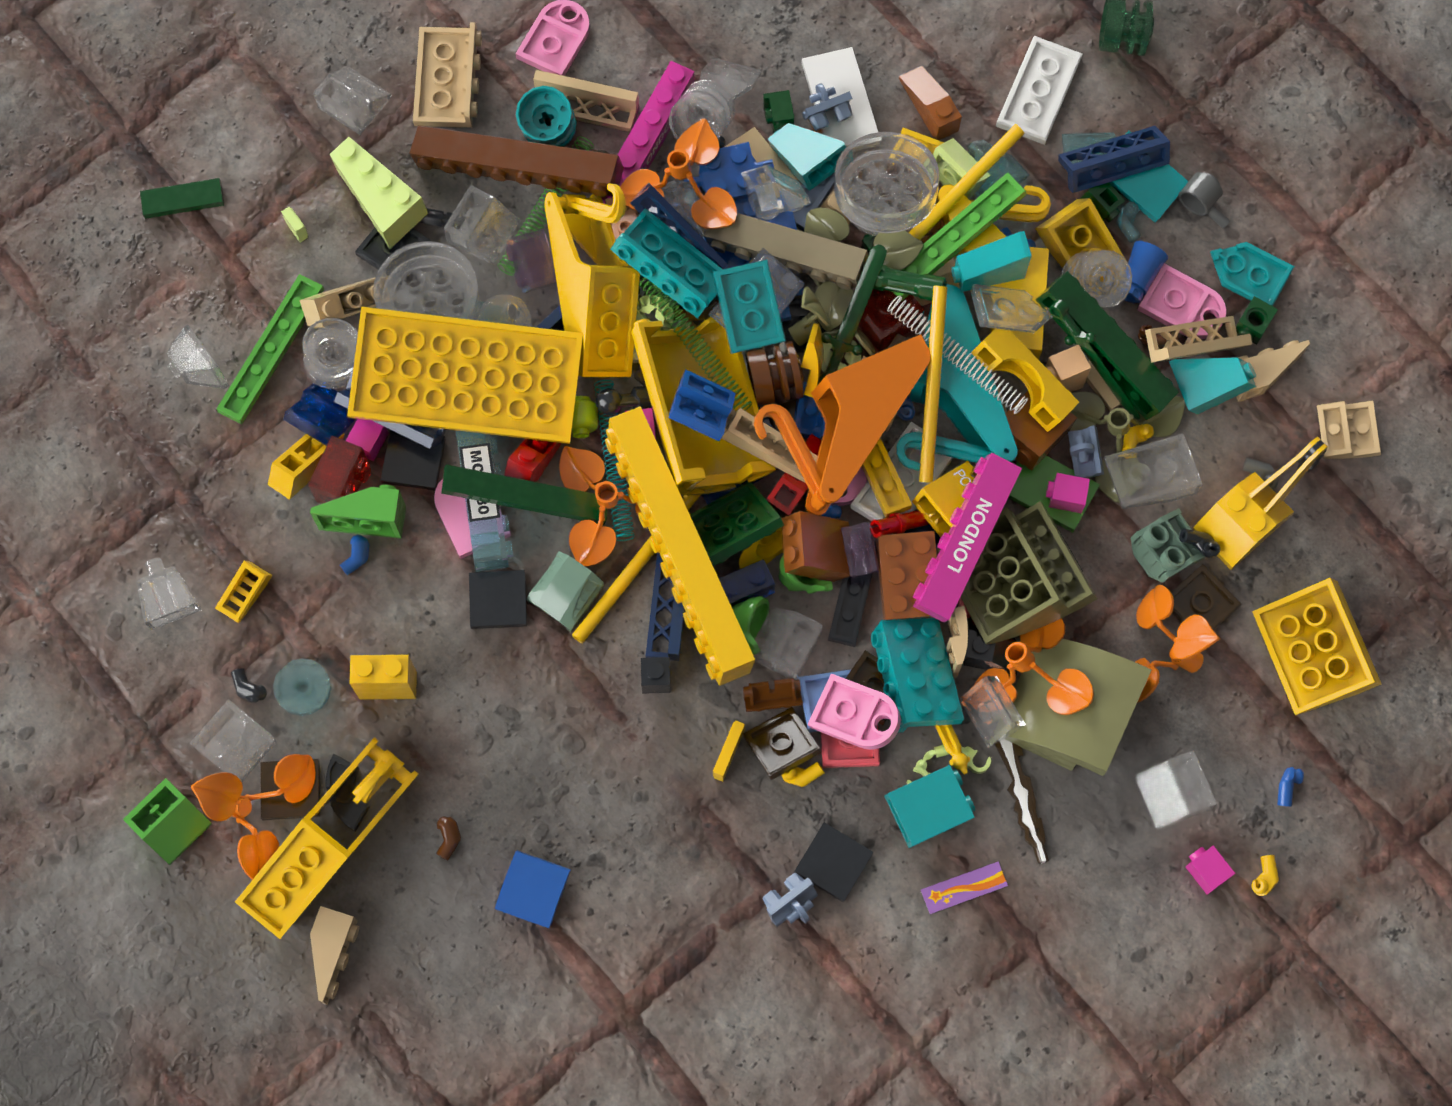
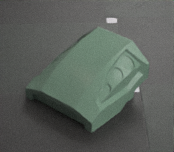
(1160, 549)
(566, 590)

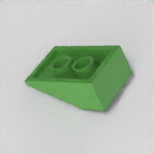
(365, 512)

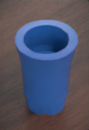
(1144, 265)

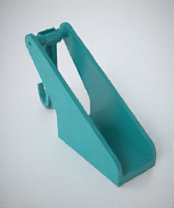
(967, 404)

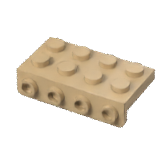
(447, 76)

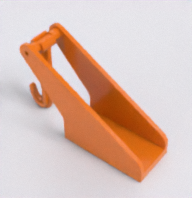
(856, 412)

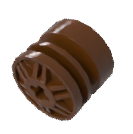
(774, 373)

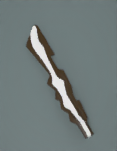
(1024, 797)

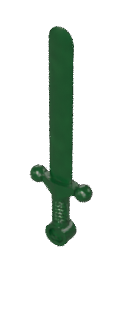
(855, 310)
(1059, 310)

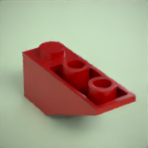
(530, 459)
(790, 489)

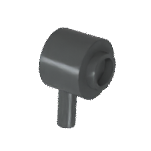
(1201, 195)

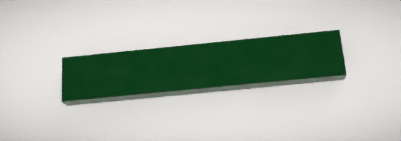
(520, 494)

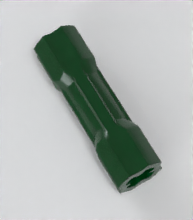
(908, 282)

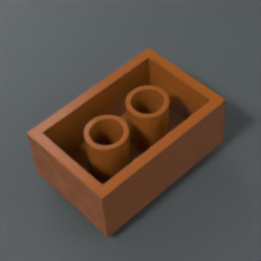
(901, 570)

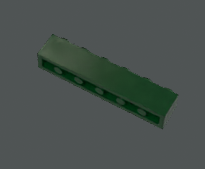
(1129, 366)

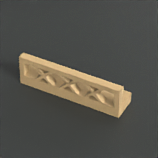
(592, 95)
(1174, 349)

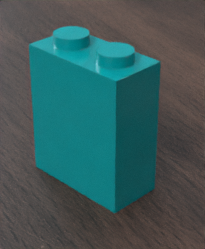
(930, 805)

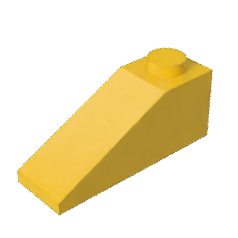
(296, 466)

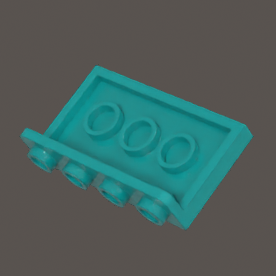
(668, 262)
(917, 672)

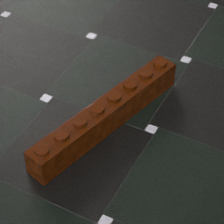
(516, 161)

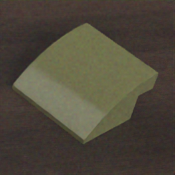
(1024, 577)
(1088, 735)

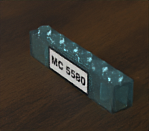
(484, 518)

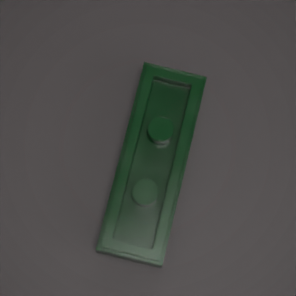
(182, 198)

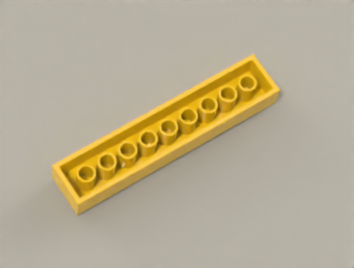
(679, 547)

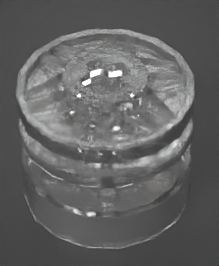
(693, 106)
(1114, 268)
(328, 340)

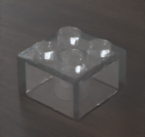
(233, 741)

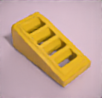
(257, 588)

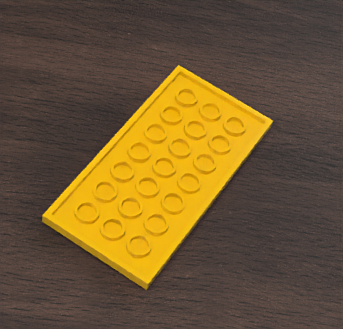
(465, 375)

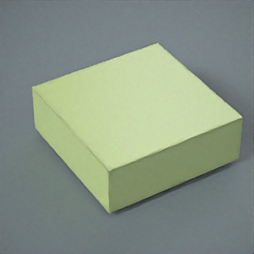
(295, 224)

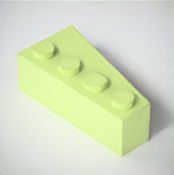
(382, 195)

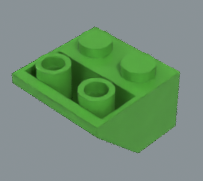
(167, 821)

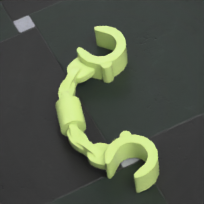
(940, 751)

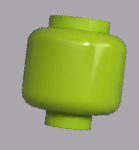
(585, 417)

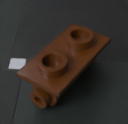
(760, 698)

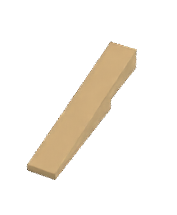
(772, 449)

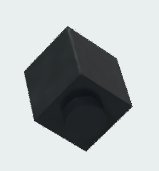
(655, 675)

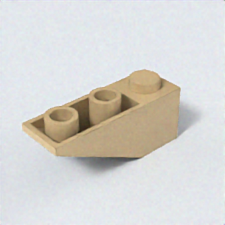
(339, 302)
(1271, 365)
(329, 943)

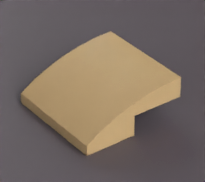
(1349, 430)
(957, 644)

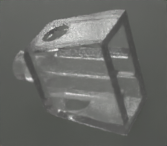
(164, 595)

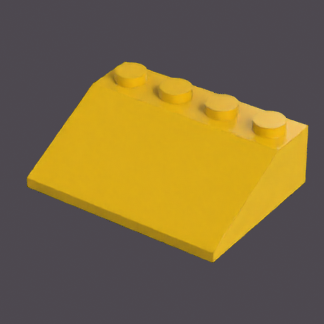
(1316, 647)

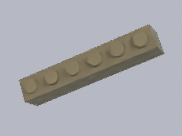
(795, 249)

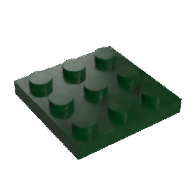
(735, 522)

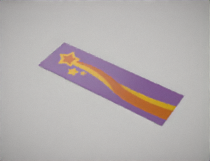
(964, 887)

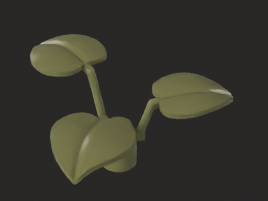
(901, 252)
(802, 329)
(1092, 409)

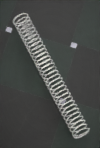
(898, 301)

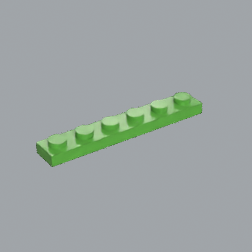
(966, 226)
(268, 351)

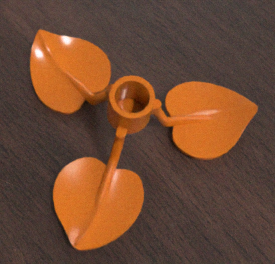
(697, 146)
(580, 471)
(1192, 636)
(1071, 690)
(222, 798)

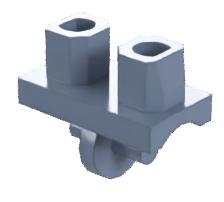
(839, 104)
(1086, 452)
(794, 903)

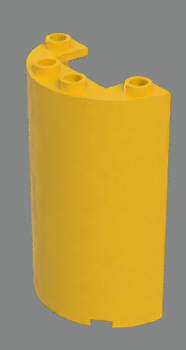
(695, 460)

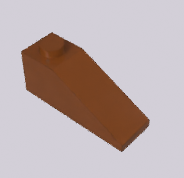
(931, 103)

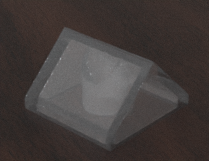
(992, 710)

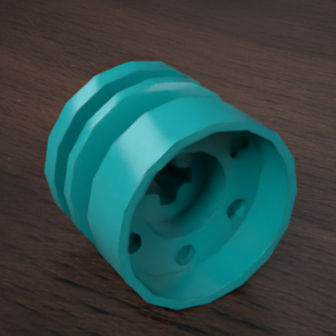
(539, 105)

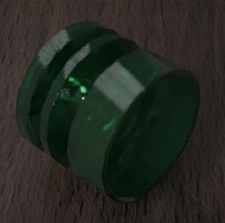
(1126, 26)

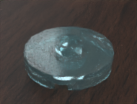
(292, 677)

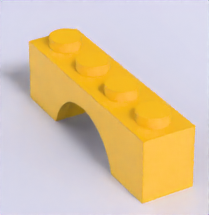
(1048, 396)

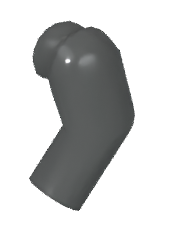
(1263, 469)

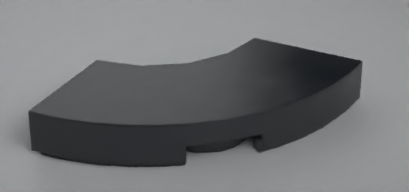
(342, 801)

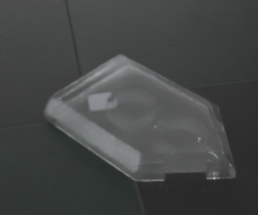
(1008, 309)

